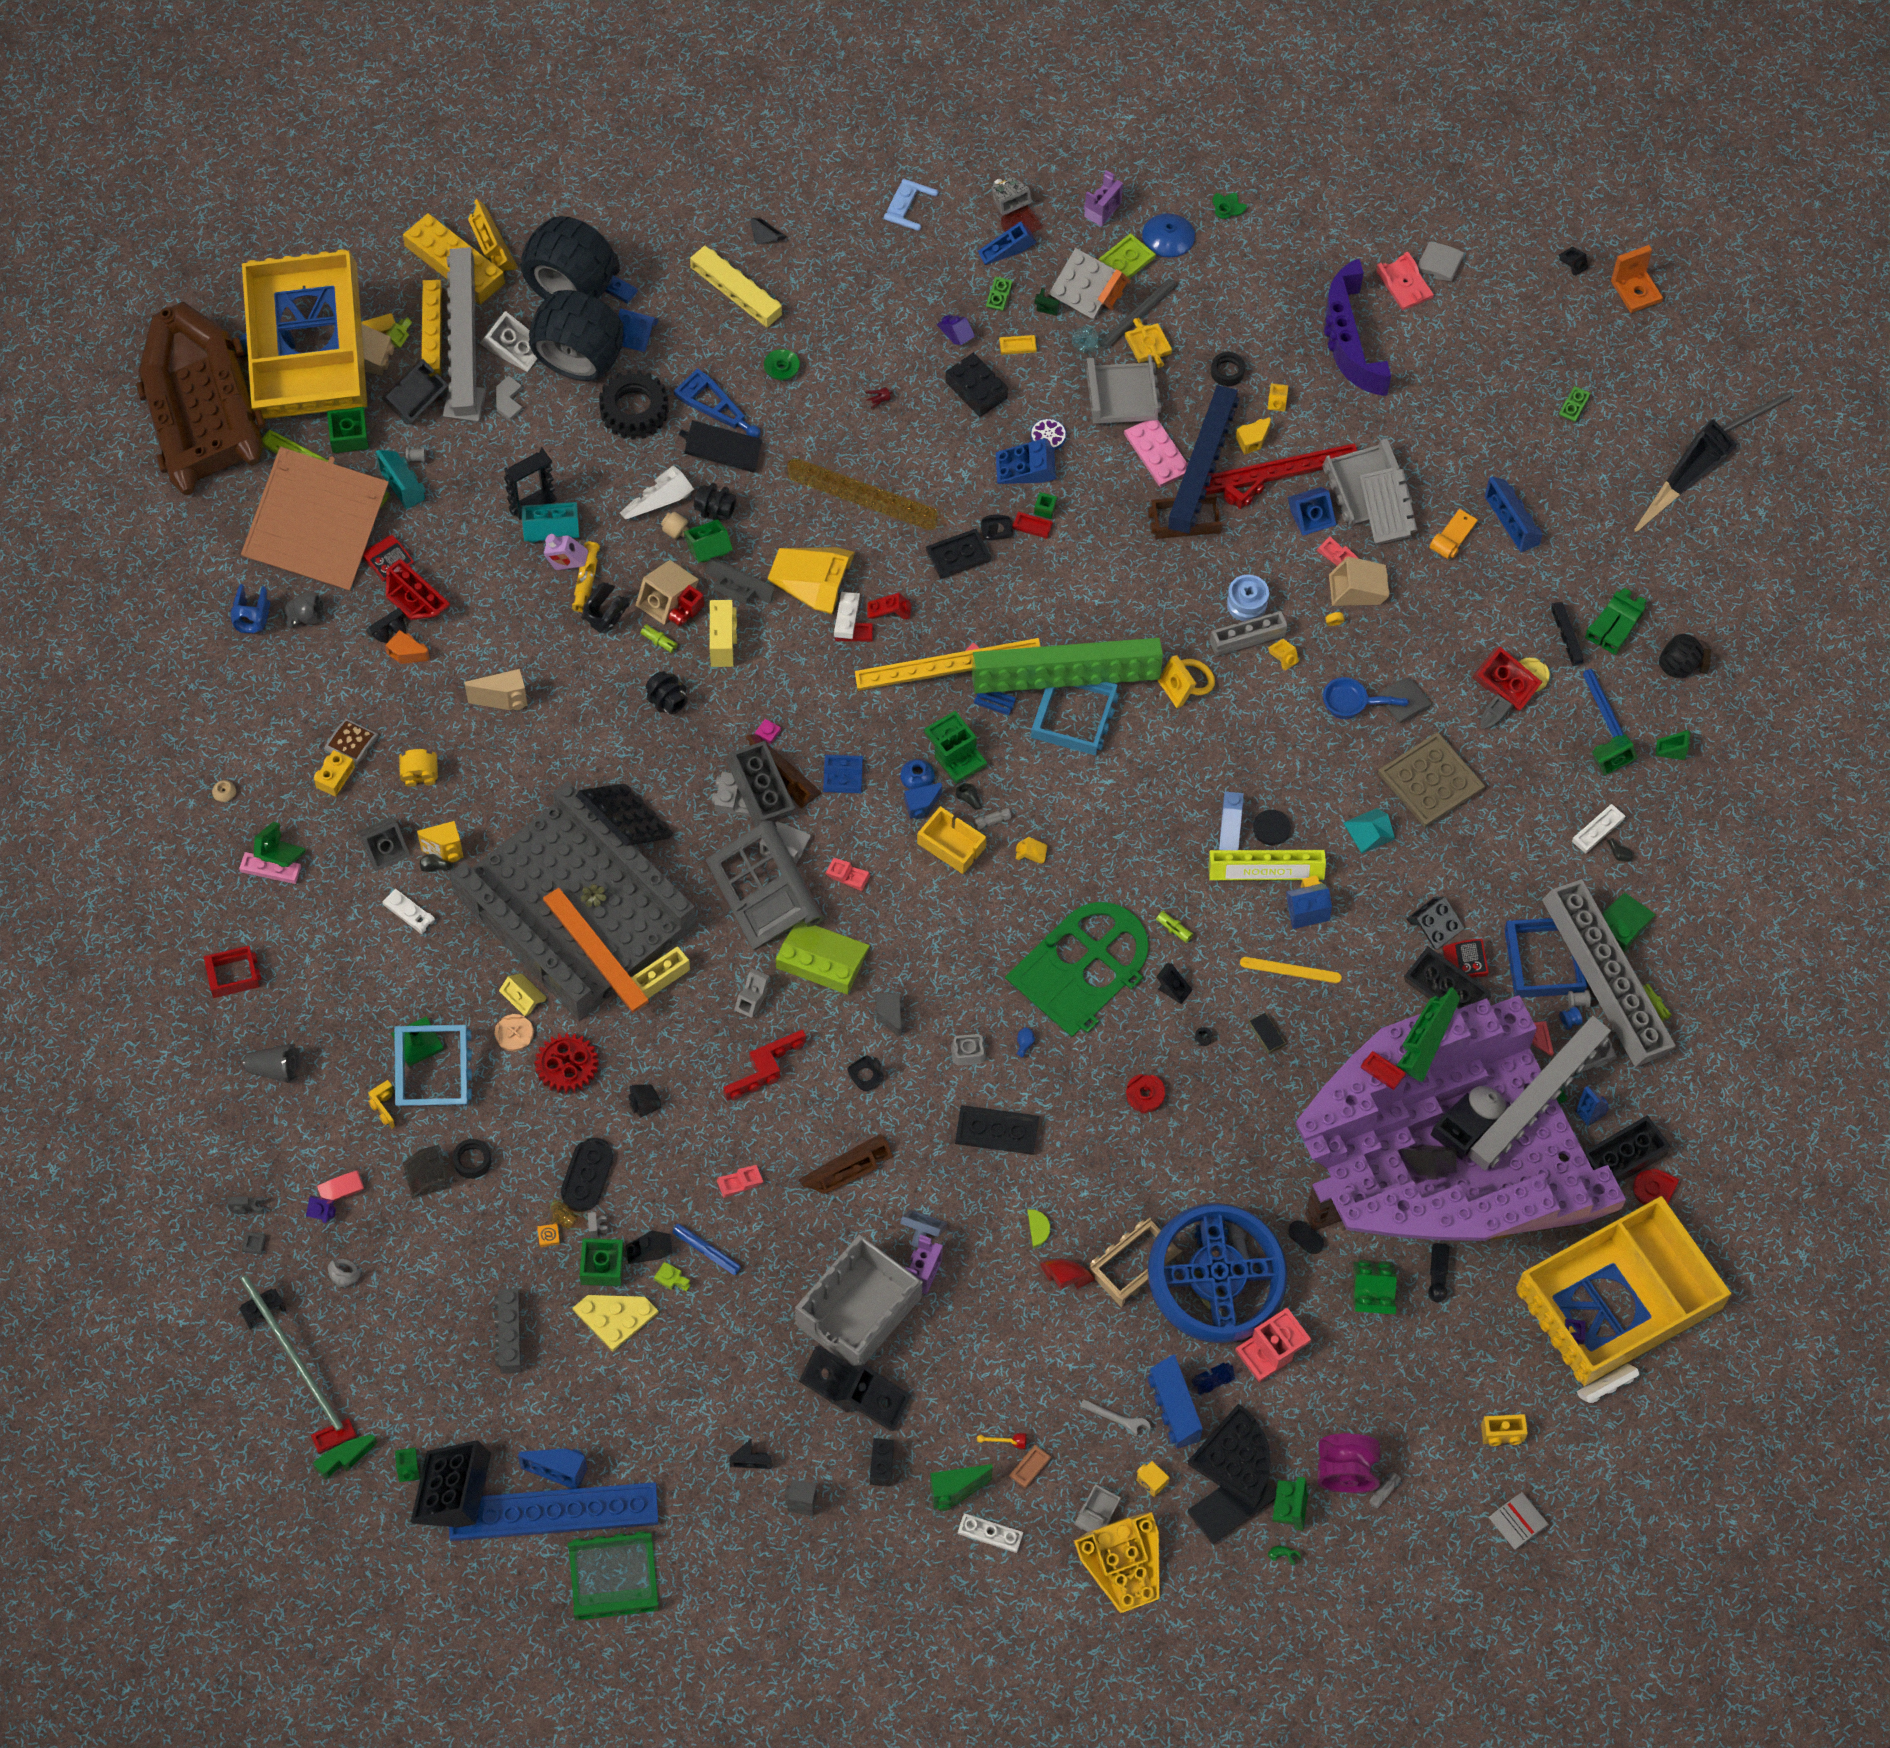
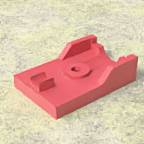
(1408, 293)

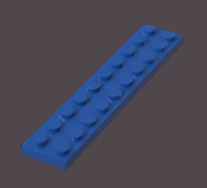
(562, 1511)

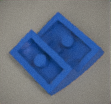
(843, 774)

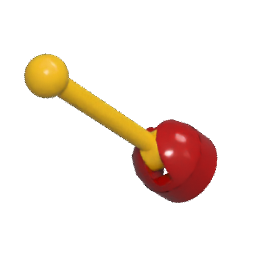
(1017, 1440)

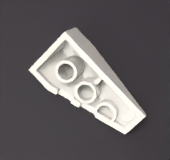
(670, 488)

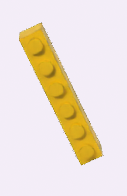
(432, 325)

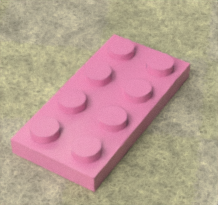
(1157, 451)

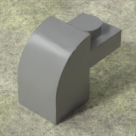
(753, 993)

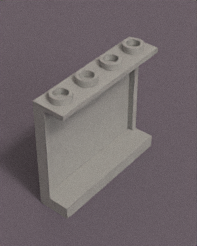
(1123, 392)
(1346, 481)

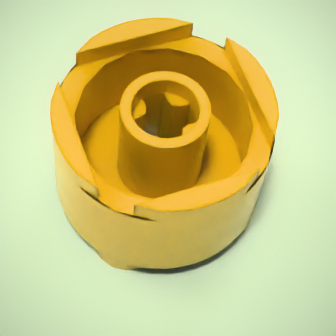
(418, 767)

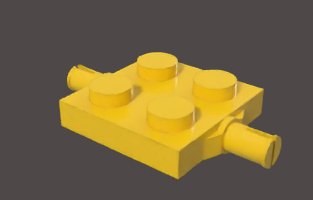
(1147, 341)

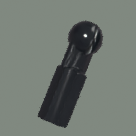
(1438, 1270)

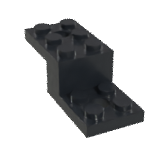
(854, 1388)

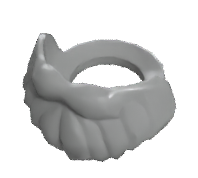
(341, 1278)

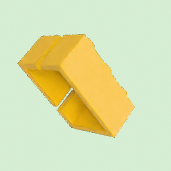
(953, 846)

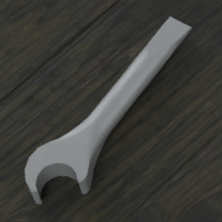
(1131, 1424)

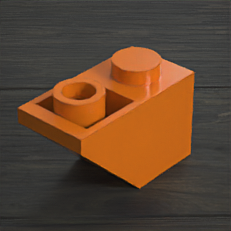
(406, 650)

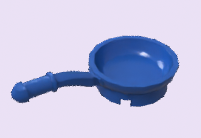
(1348, 697)

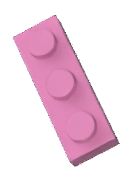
(257, 867)

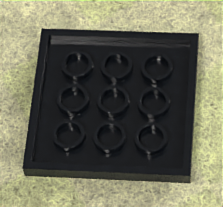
(624, 814)

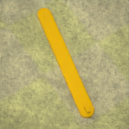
(1292, 970)

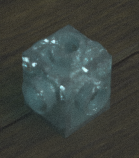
(1091, 337)

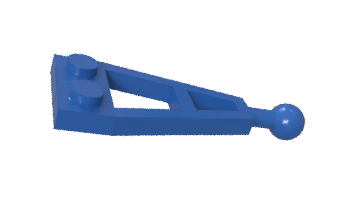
(699, 381)

